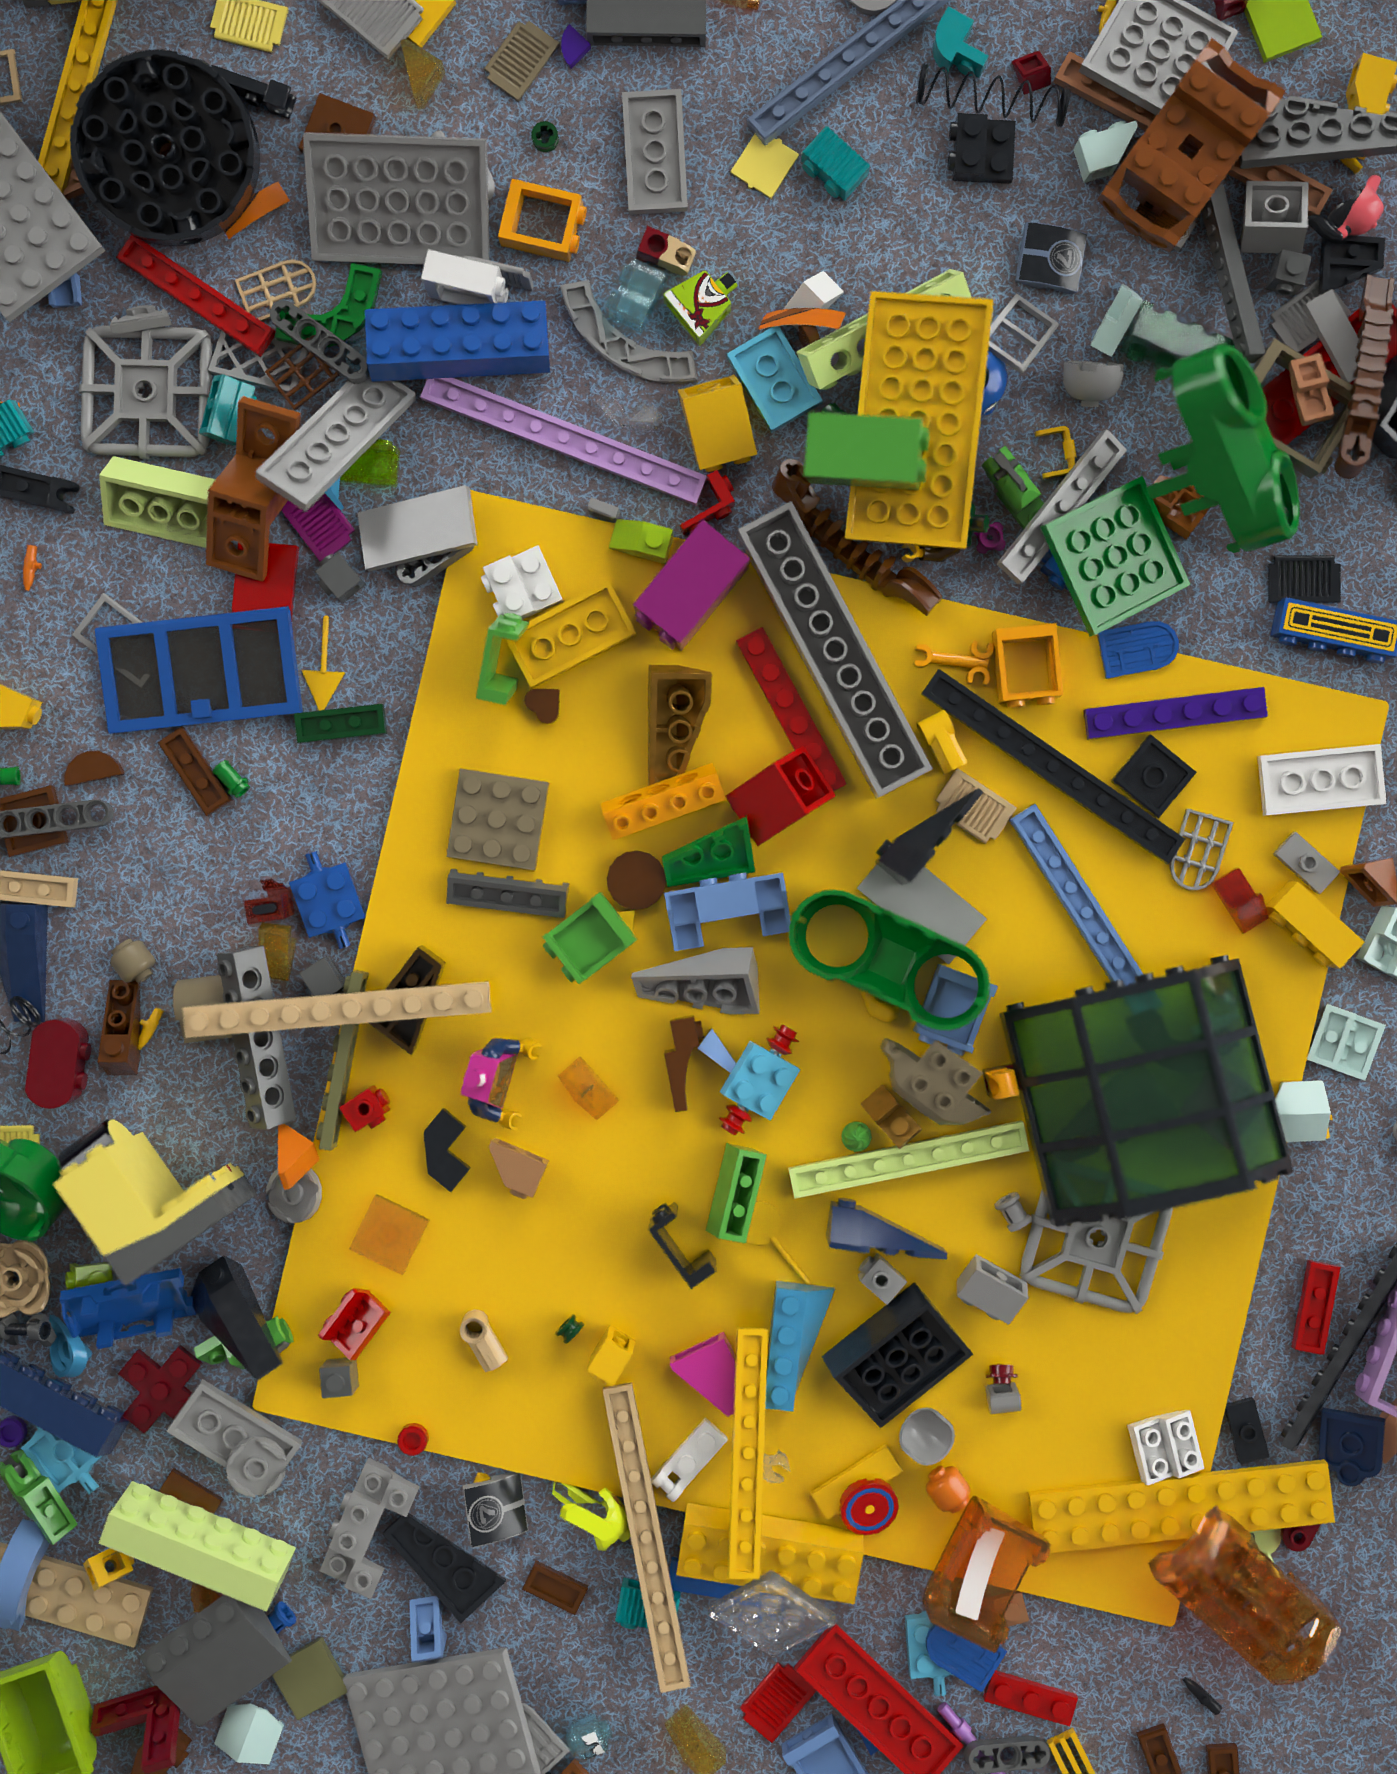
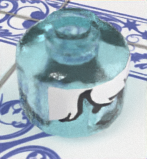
(589, 1736)

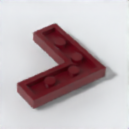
(143, 1706)

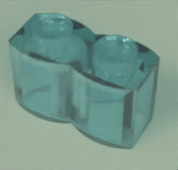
(636, 296)

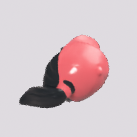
(1351, 216)

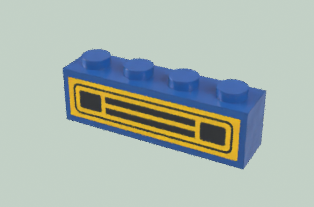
(1335, 629)

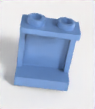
(947, 997)
(822, 1750)

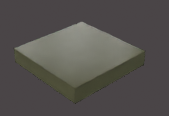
(310, 1679)

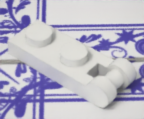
(689, 1458)

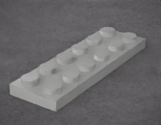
(334, 439)

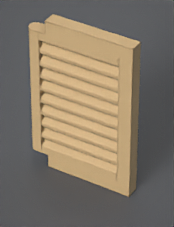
(987, 814)

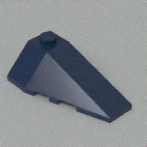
(24, 955)
(858, 1229)

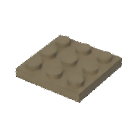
(497, 819)

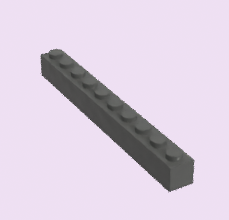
(1232, 276)

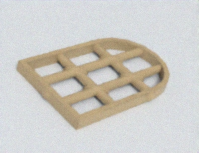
(286, 278)

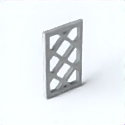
(238, 371)

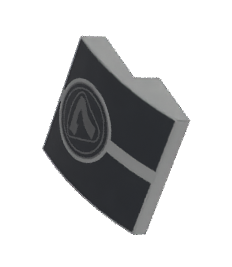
(495, 1509)

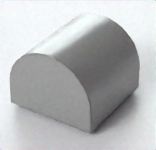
(1003, 1398)

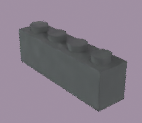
(646, 23)

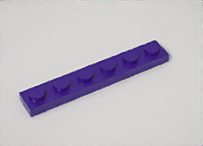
(1175, 713)

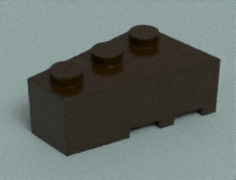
(420, 970)

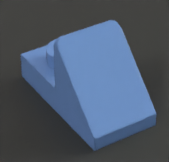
(426, 1629)

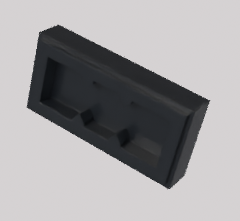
(1246, 1430)

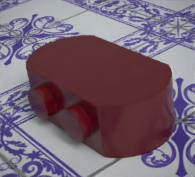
(57, 1063)

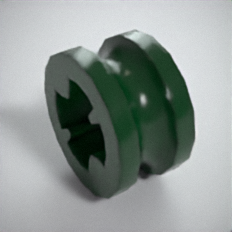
(553, 140)
(569, 1329)

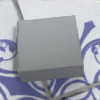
(603, 510)

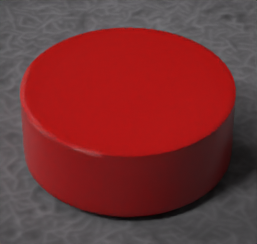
(413, 1439)

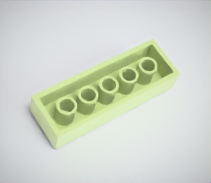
(197, 1545)

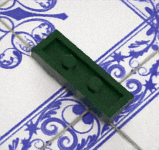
(340, 723)

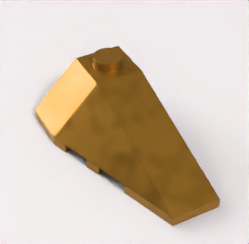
(676, 711)

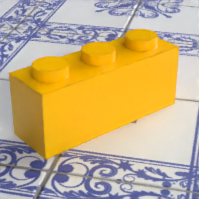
(1313, 925)

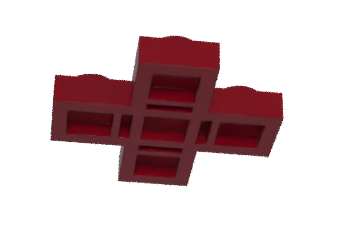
(159, 1387)

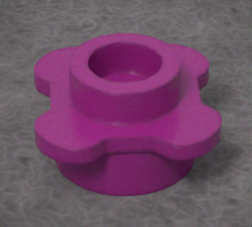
(997, 541)

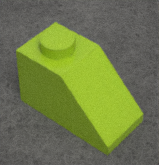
(642, 540)

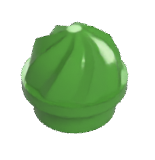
(856, 1136)

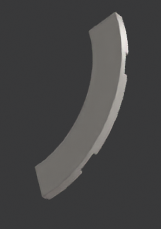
(617, 348)

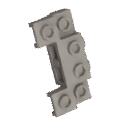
(351, 1536)

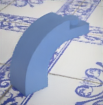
(17, 1572)

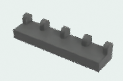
(507, 894)

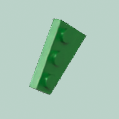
(712, 856)

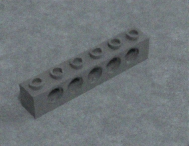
(267, 1047)

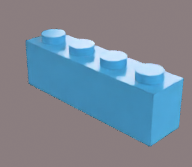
(793, 1332)

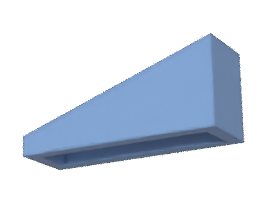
(715, 1049)

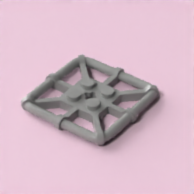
(130, 404)
(1104, 1256)

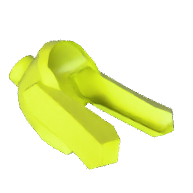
(605, 1530)

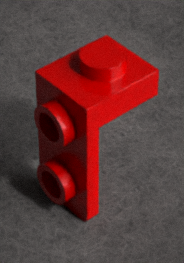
(722, 490)

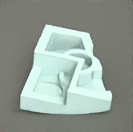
(1116, 320)
(1382, 938)

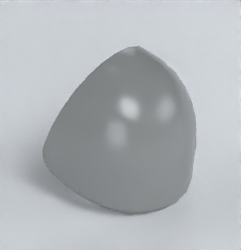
(926, 1436)

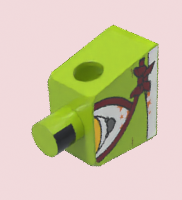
(701, 303)

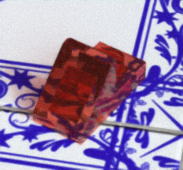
(1240, 900)

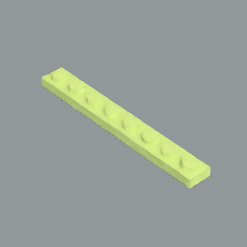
(909, 1160)

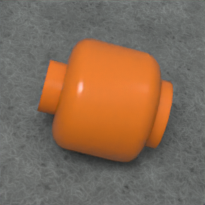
(948, 1489)

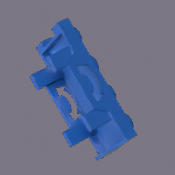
(110, 1305)

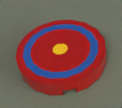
(868, 1506)

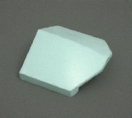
(1303, 1110)
(249, 1734)

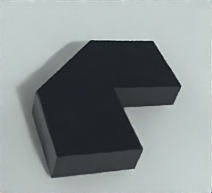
(441, 1162)

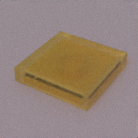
(389, 1234)

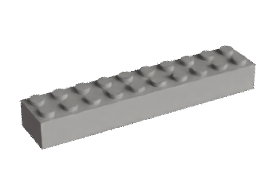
(833, 650)

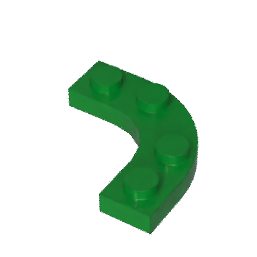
(349, 314)

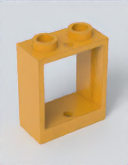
(511, 215)
(1023, 634)

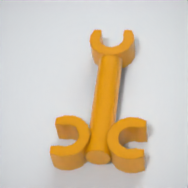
(977, 661)

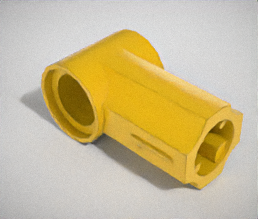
(939, 733)

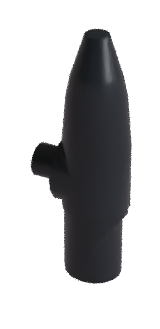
(1203, 1696)

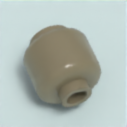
(132, 961)

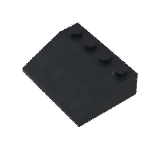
(896, 1355)

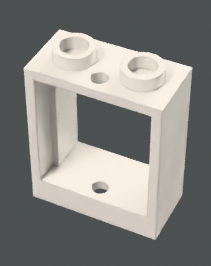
(462, 280)

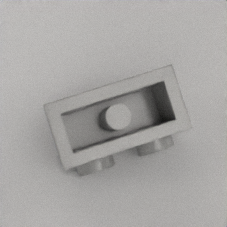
(992, 1289)

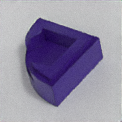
(573, 46)

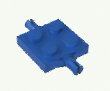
(327, 900)

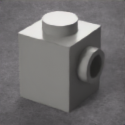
(881, 1277)

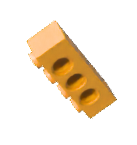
(662, 801)

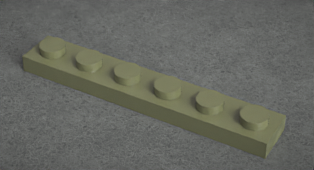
(340, 1071)

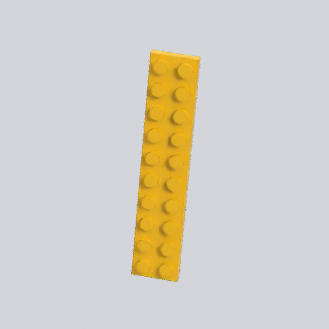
(1175, 1506)

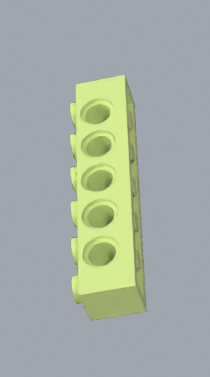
(817, 356)

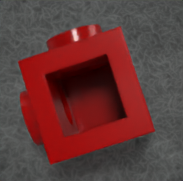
(366, 1108)

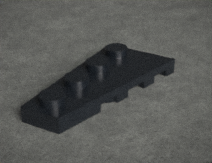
(447, 1569)

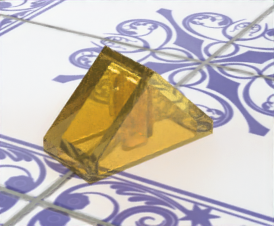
(423, 71)
(587, 1088)

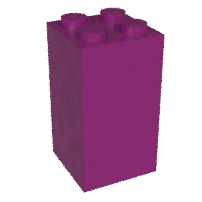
(690, 586)

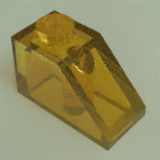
(696, 1742)

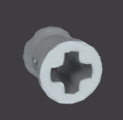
(1013, 1211)

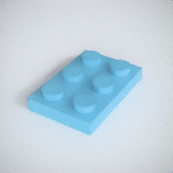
(774, 378)

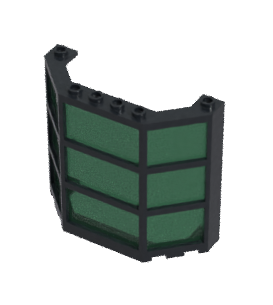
(1146, 1094)

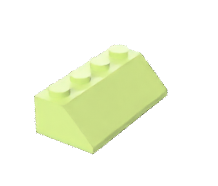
(147, 496)

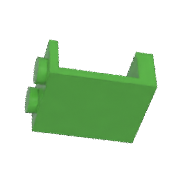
(494, 686)

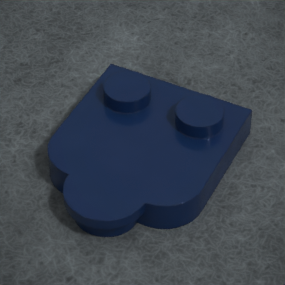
(1351, 1444)

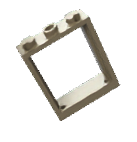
(1336, 388)

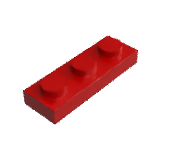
(1315, 1307)
(1031, 1698)

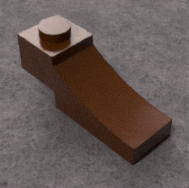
(686, 1036)

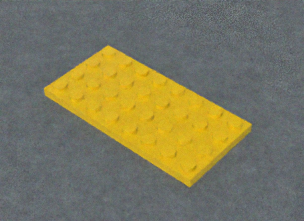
(930, 364)

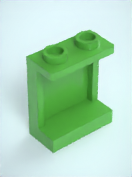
(588, 939)

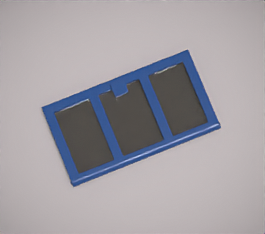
(198, 670)

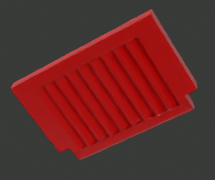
(776, 1701)

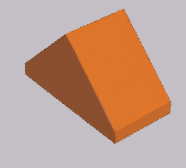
(295, 1156)

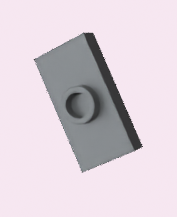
(1306, 862)

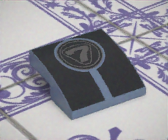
(1051, 257)

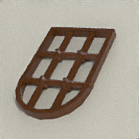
(303, 381)

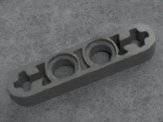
(319, 342)

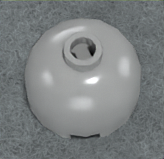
(1092, 381)

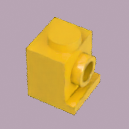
(97, 1572)

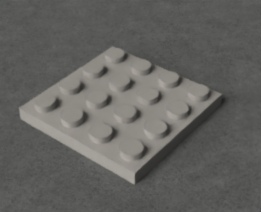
(1151, 48)

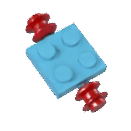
(759, 1080)

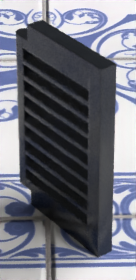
(1304, 578)

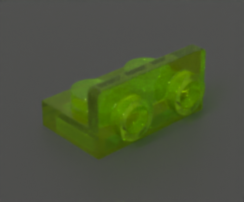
(375, 466)

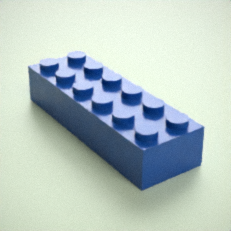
(457, 341)

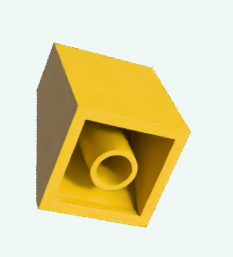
(718, 423)

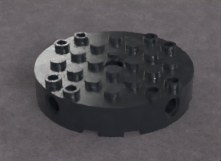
(138, 109)

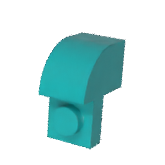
(950, 44)

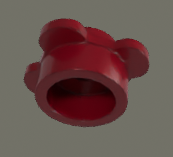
(1001, 1374)

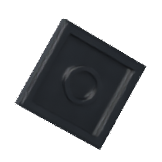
(1153, 776)

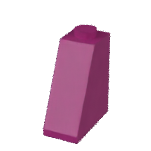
(709, 1370)

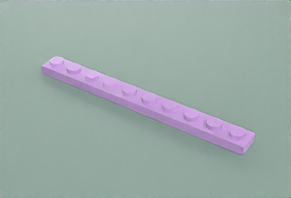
(565, 438)

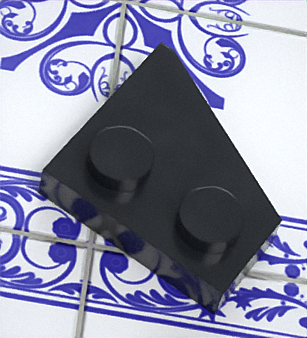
(1349, 260)

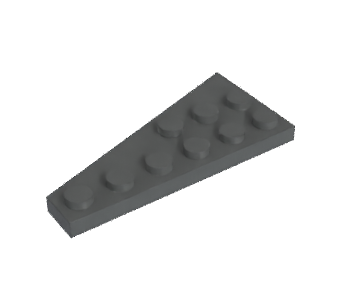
(1319, 131)

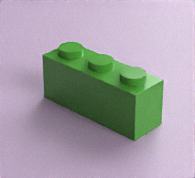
(736, 1193)

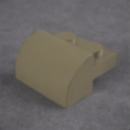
(197, 992)

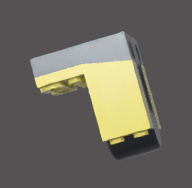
(135, 1203)

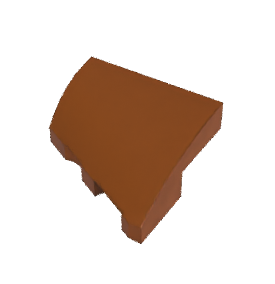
(1172, 514)

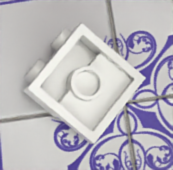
(521, 584)

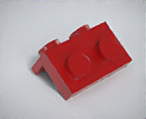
(354, 1322)

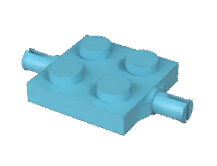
(60, 1461)
(919, 1661)

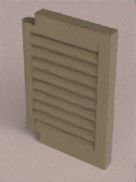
(520, 59)

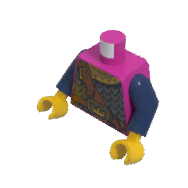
(490, 1076)

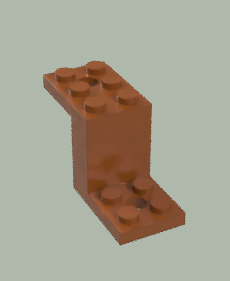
(239, 503)

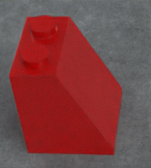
(780, 795)

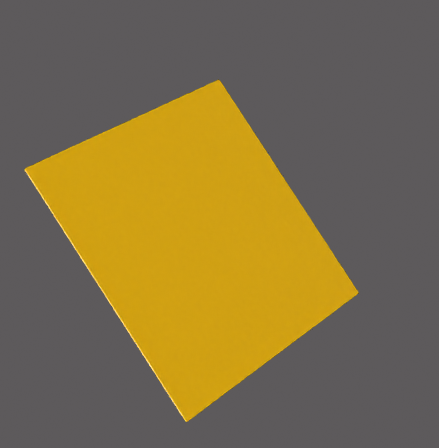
(586, 1232)

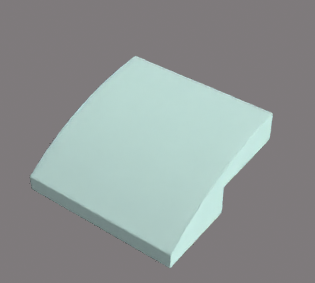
(1346, 1042)

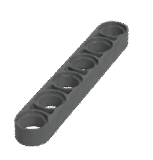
(54, 818)

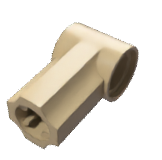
(484, 1342)

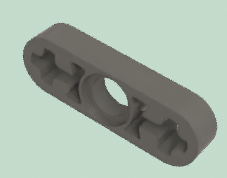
(423, 574)
(994, 1747)

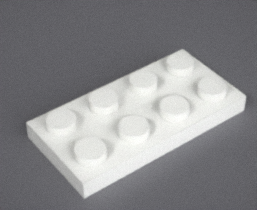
(1321, 779)

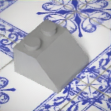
(1274, 216)

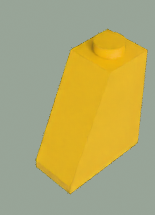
(18, 709)

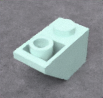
(1101, 151)

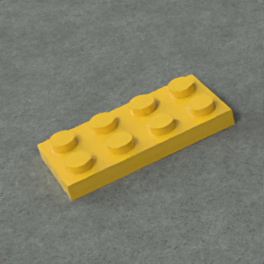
(571, 634)

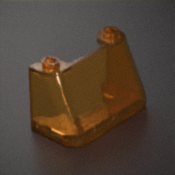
(1017, 1551)

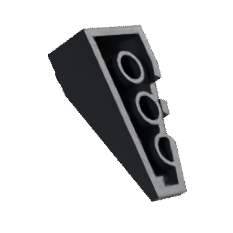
(914, 848)
(234, 1316)

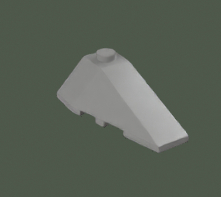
(714, 979)

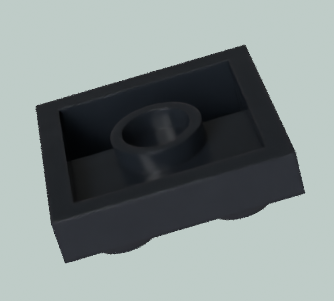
(982, 149)

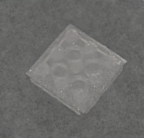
(772, 1613)

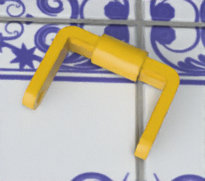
(1068, 447)

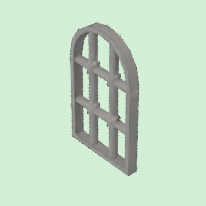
(1210, 843)

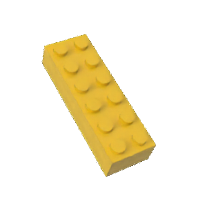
(809, 1555)

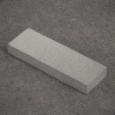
(1334, 332)

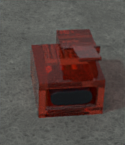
(271, 907)

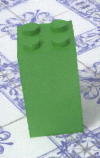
(866, 451)

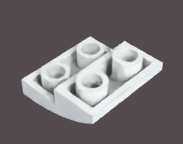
(1166, 1446)

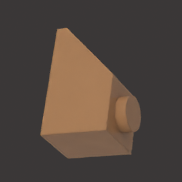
(518, 1168)

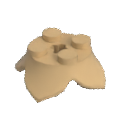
(32, 1289)

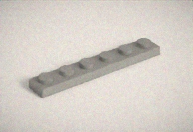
(1069, 495)

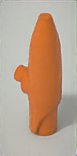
(30, 566)

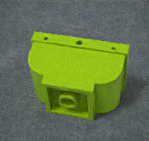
(46, 1718)

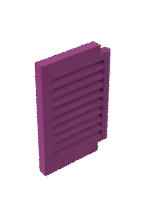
(321, 526)

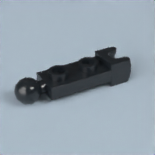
(275, 95)
(36, 488)

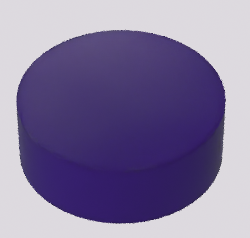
(12, 1431)

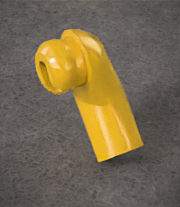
(878, 1009)

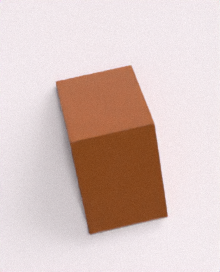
(1373, 880)

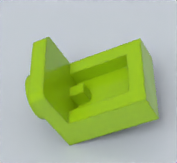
(87, 1274)

